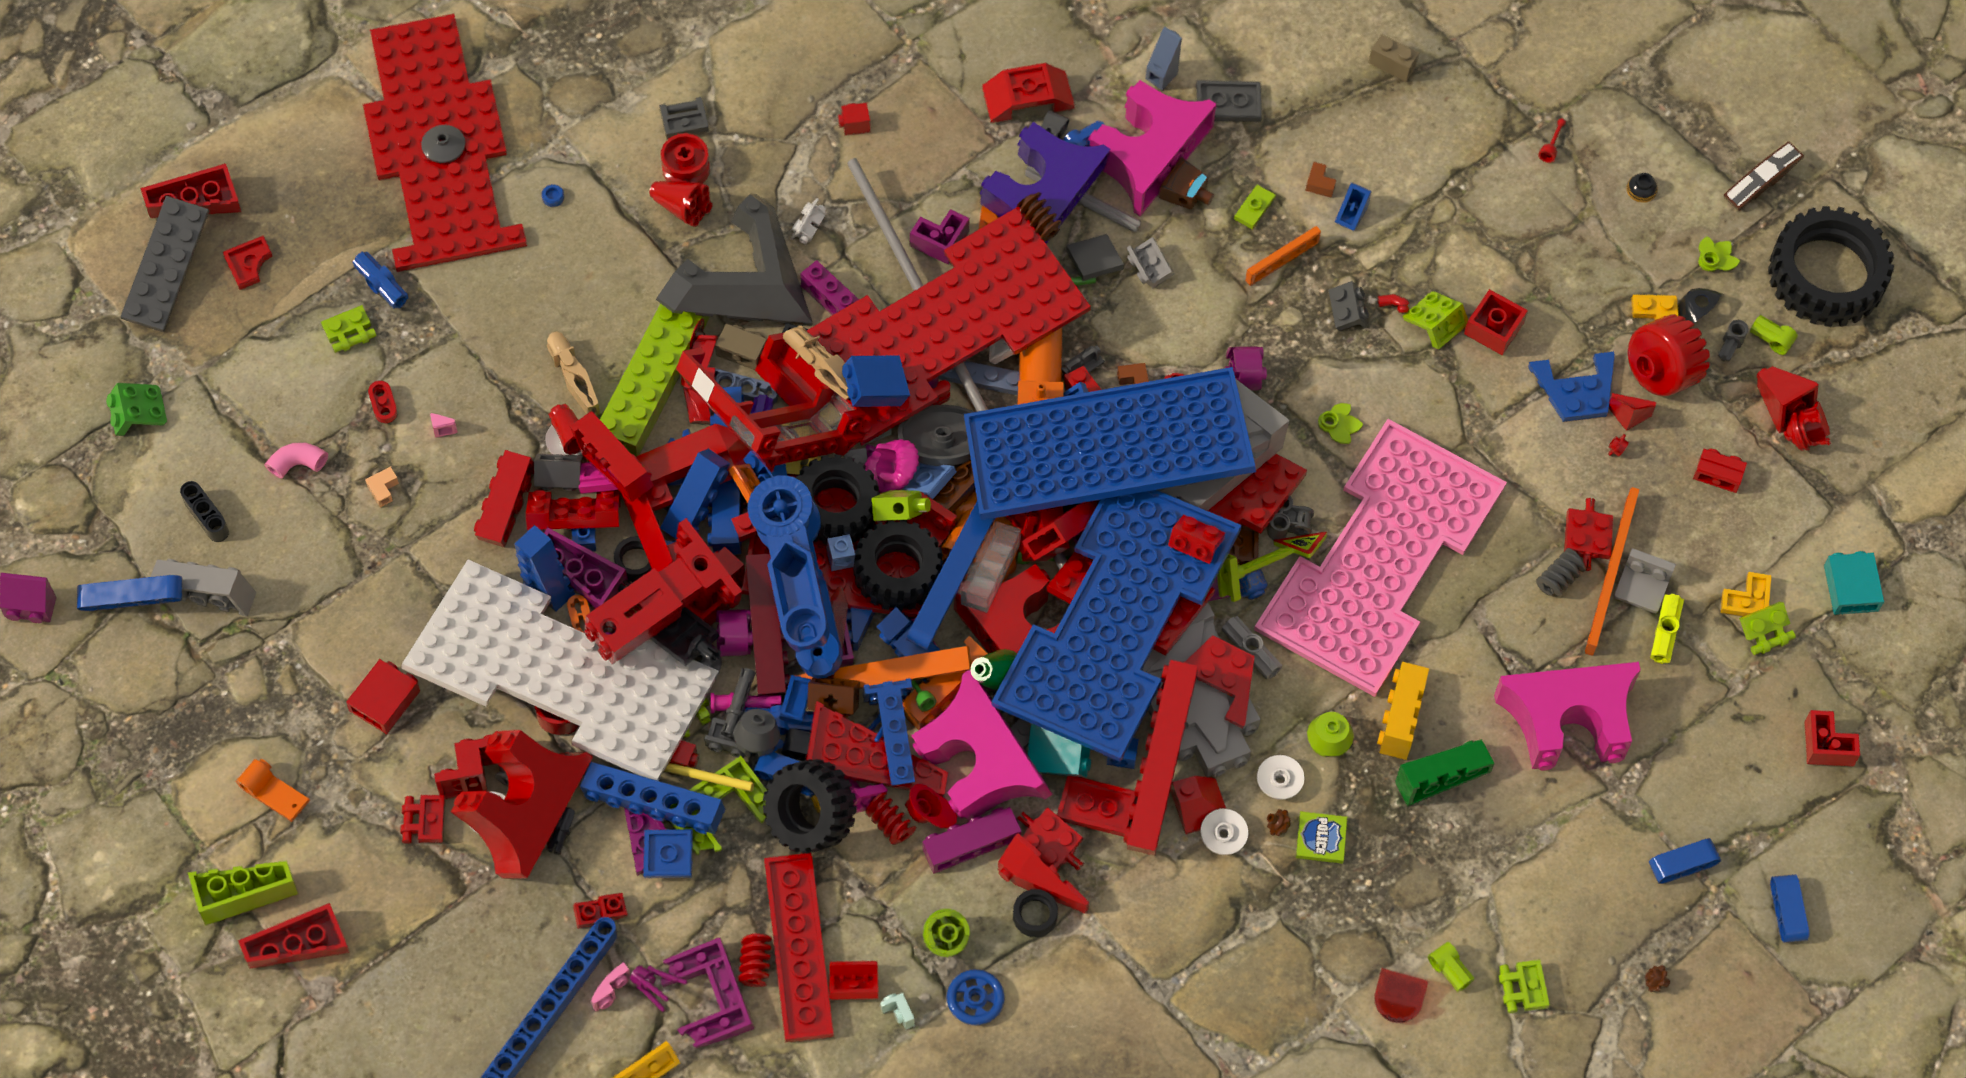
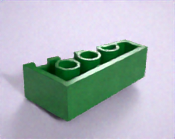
(1443, 771)

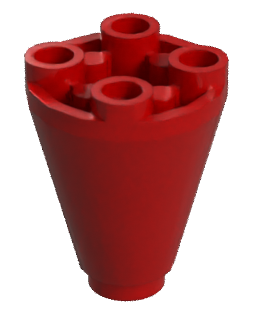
(683, 199)

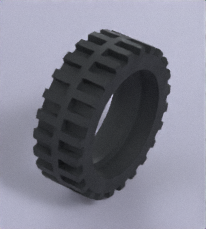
(1839, 228)

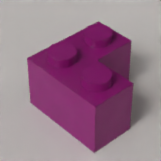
(935, 238)

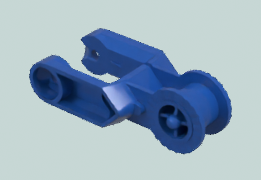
(788, 526)

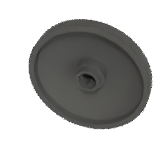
(938, 435)

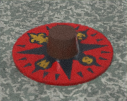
(698, 330)

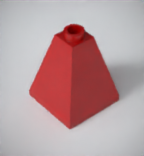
(1785, 394)

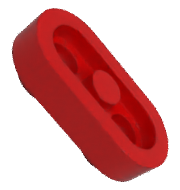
(382, 403)

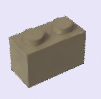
(1393, 57)
(740, 346)

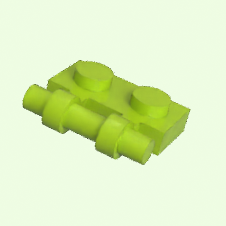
(346, 324)
(1764, 621)
(1531, 985)

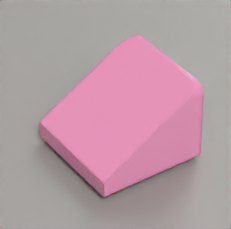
(443, 425)

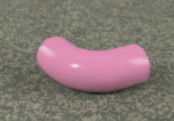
(296, 454)

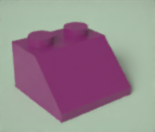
(26, 597)

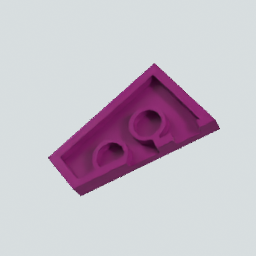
(636, 826)

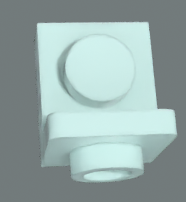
(902, 1013)

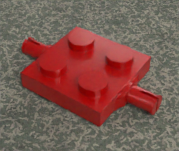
(1589, 533)
(1052, 839)

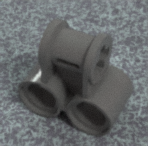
(1291, 521)

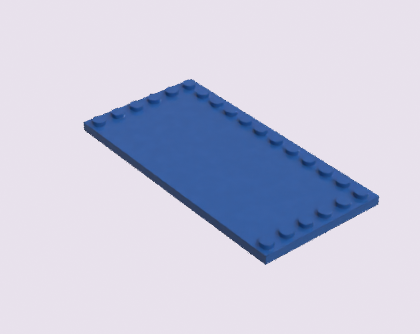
(1108, 443)

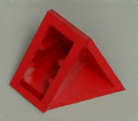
(1630, 410)

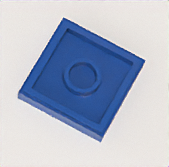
(668, 853)

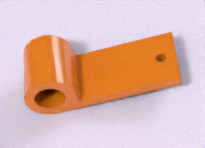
(265, 787)

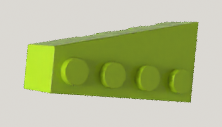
(241, 889)

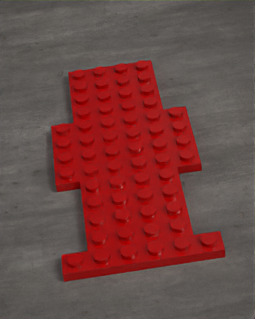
(426, 87)

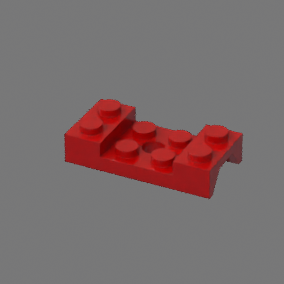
(573, 513)

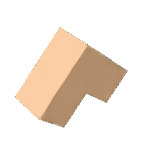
(379, 485)

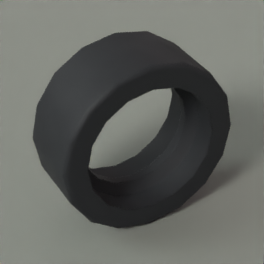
(626, 545)
(1035, 930)

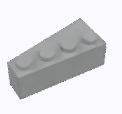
(210, 584)

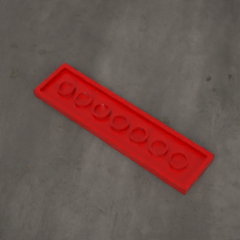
(798, 947)

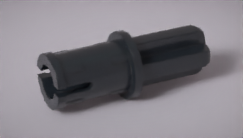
(561, 831)

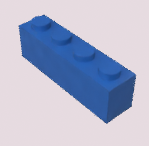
(696, 491)

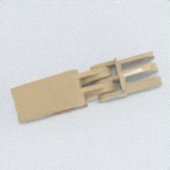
(827, 366)
(572, 371)

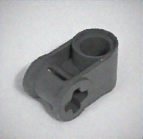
(1055, 123)

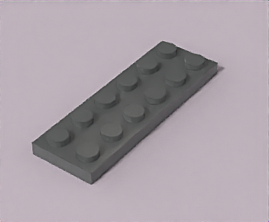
(164, 264)

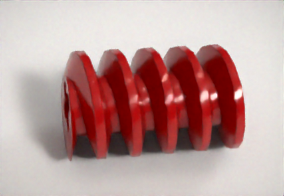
(888, 820)
(753, 958)

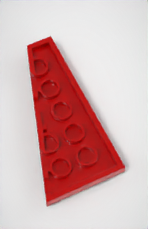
(859, 756)

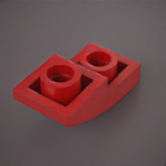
(606, 906)

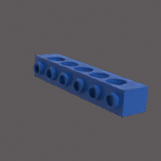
(600, 776)

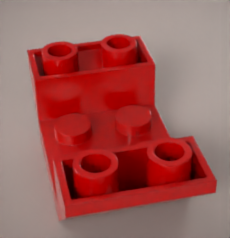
(1027, 88)

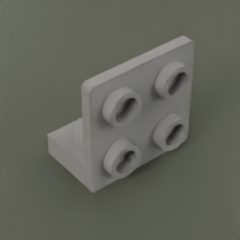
(1644, 581)

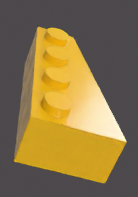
(1404, 710)

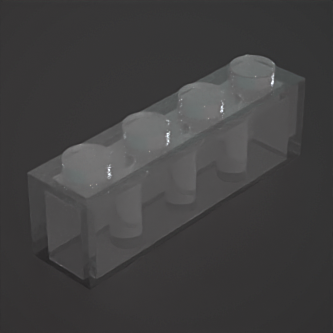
(990, 566)

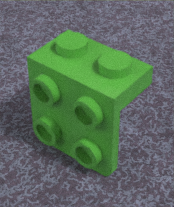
(135, 405)

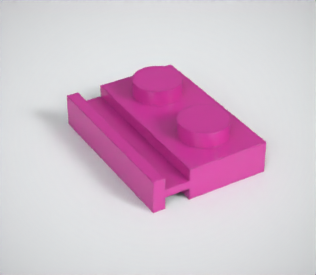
(592, 480)

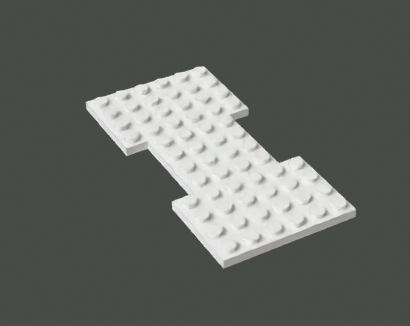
(496, 637)

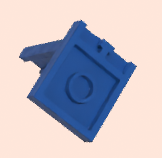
(890, 698)

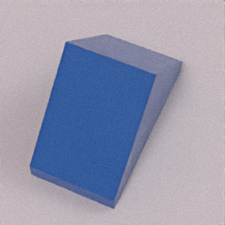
(1353, 206)

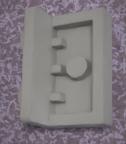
(1150, 262)

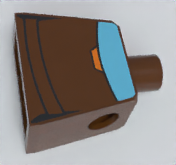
(1185, 186)

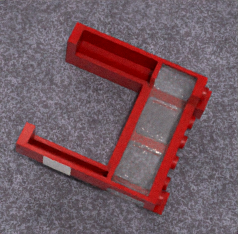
(811, 425)

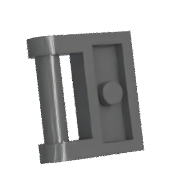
(686, 122)

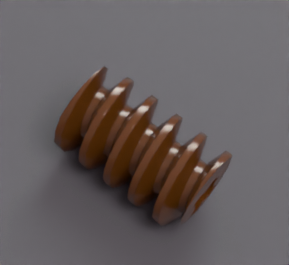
(1039, 216)

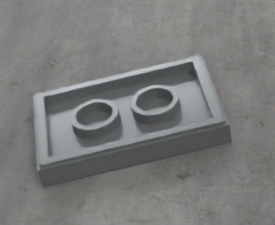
(1233, 99)

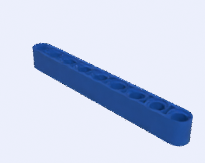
(949, 580)
(553, 997)

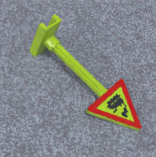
(1231, 572)

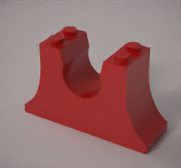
(1006, 621)
(535, 800)

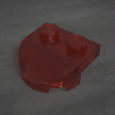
(1399, 995)

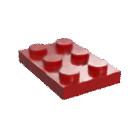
(1096, 805)

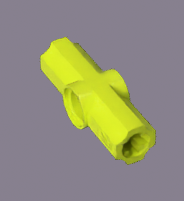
(1664, 639)

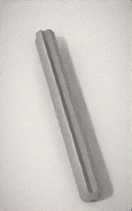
(1098, 206)

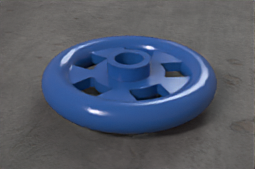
(981, 1016)

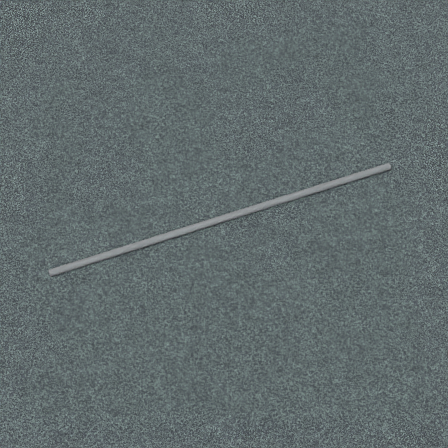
(916, 283)

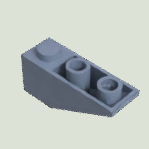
(1165, 59)

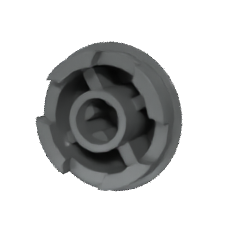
(756, 732)

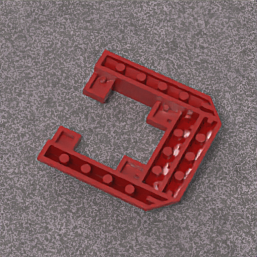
(670, 464)

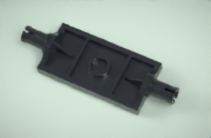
(686, 637)

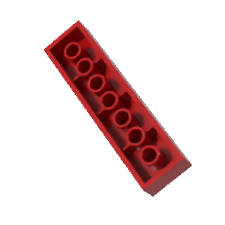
(1162, 757)

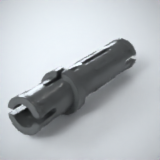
(738, 702)

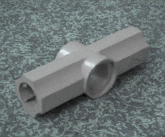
(1243, 637)

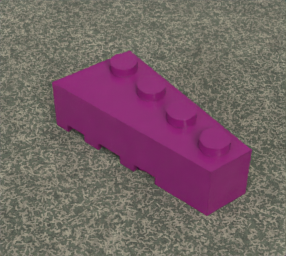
(588, 572)

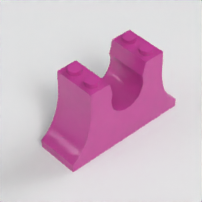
(1171, 132)
(1579, 696)
(1001, 763)

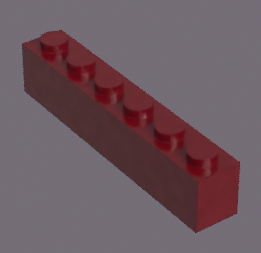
(766, 629)

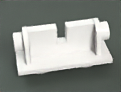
(812, 214)

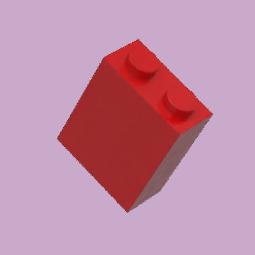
(383, 696)

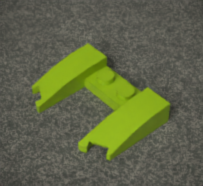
(753, 800)

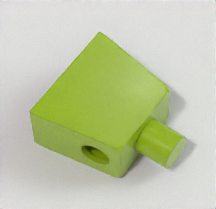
(899, 505)

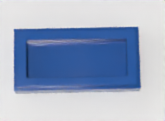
(795, 700)

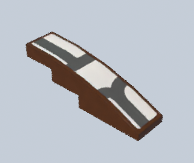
(1763, 175)

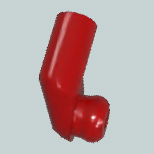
(1393, 299)

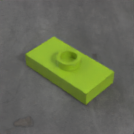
(1254, 207)

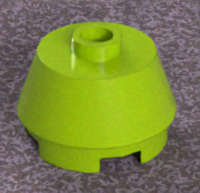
(1330, 734)
(946, 932)

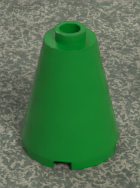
(992, 668)

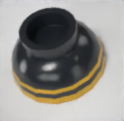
(1642, 187)

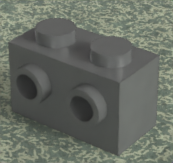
(557, 471)

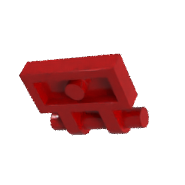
(431, 819)

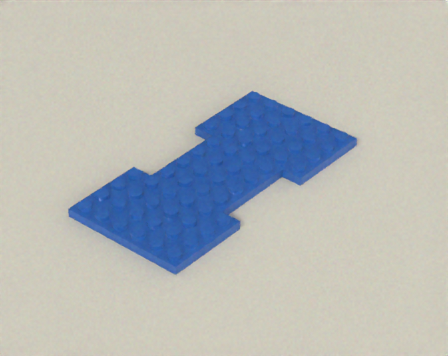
(1089, 672)

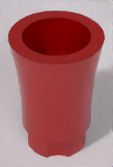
(561, 419)

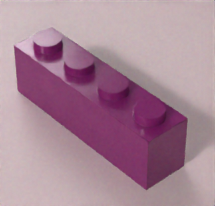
(971, 839)

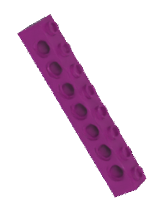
(830, 292)

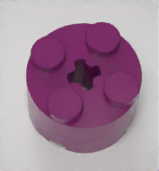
(1247, 365)
(734, 632)

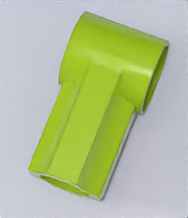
(1779, 338)
(1447, 960)

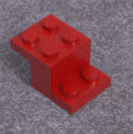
(470, 771)

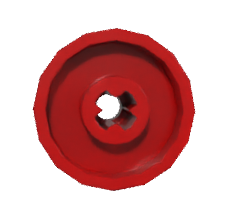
(685, 159)

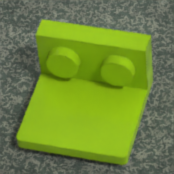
(1439, 316)

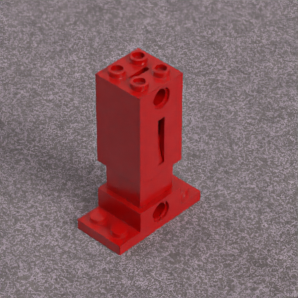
(659, 597)

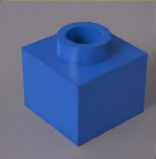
(585, 537)

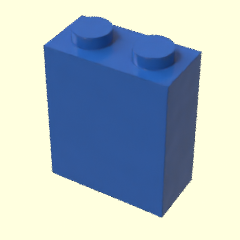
(875, 381)

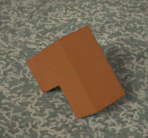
(1318, 183)
(1132, 374)

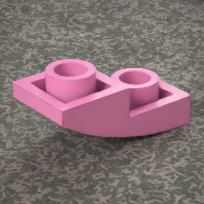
(605, 994)

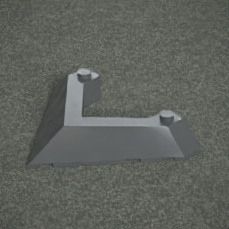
(756, 296)

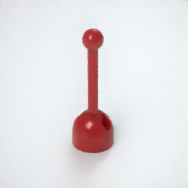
(1548, 151)

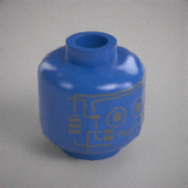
(1253, 585)

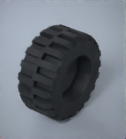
(846, 475)
(897, 538)
(784, 809)

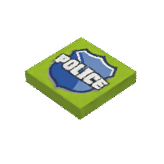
(1321, 837)

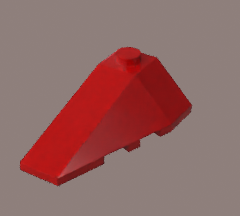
(1026, 869)

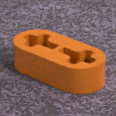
(574, 617)

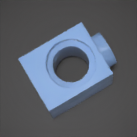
(840, 552)

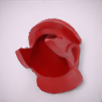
(1808, 428)

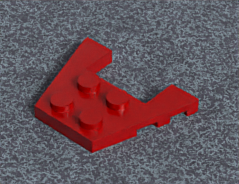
(1227, 671)

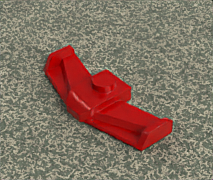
(697, 409)

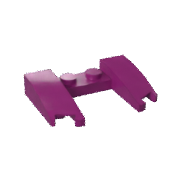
(734, 1014)

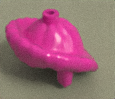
(893, 464)

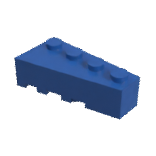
(541, 567)

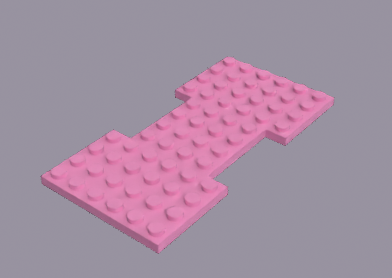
(1352, 605)

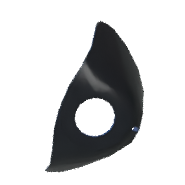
(1690, 310)

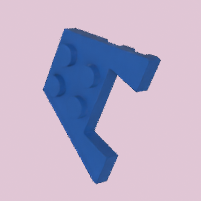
(1578, 396)

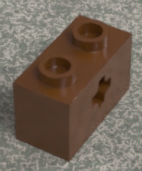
(843, 690)

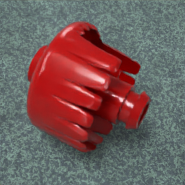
(1668, 355)

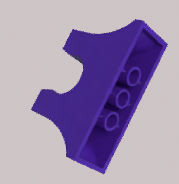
(1064, 171)

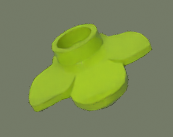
(1718, 254)
(1342, 425)

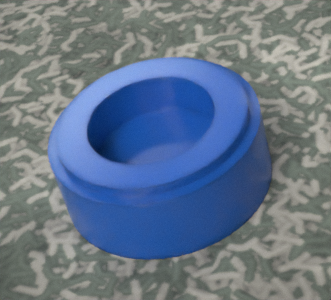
(552, 195)

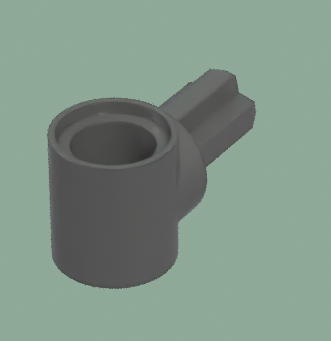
(1733, 341)

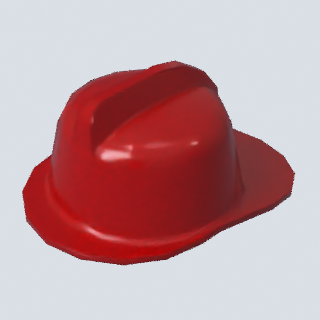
(930, 807)

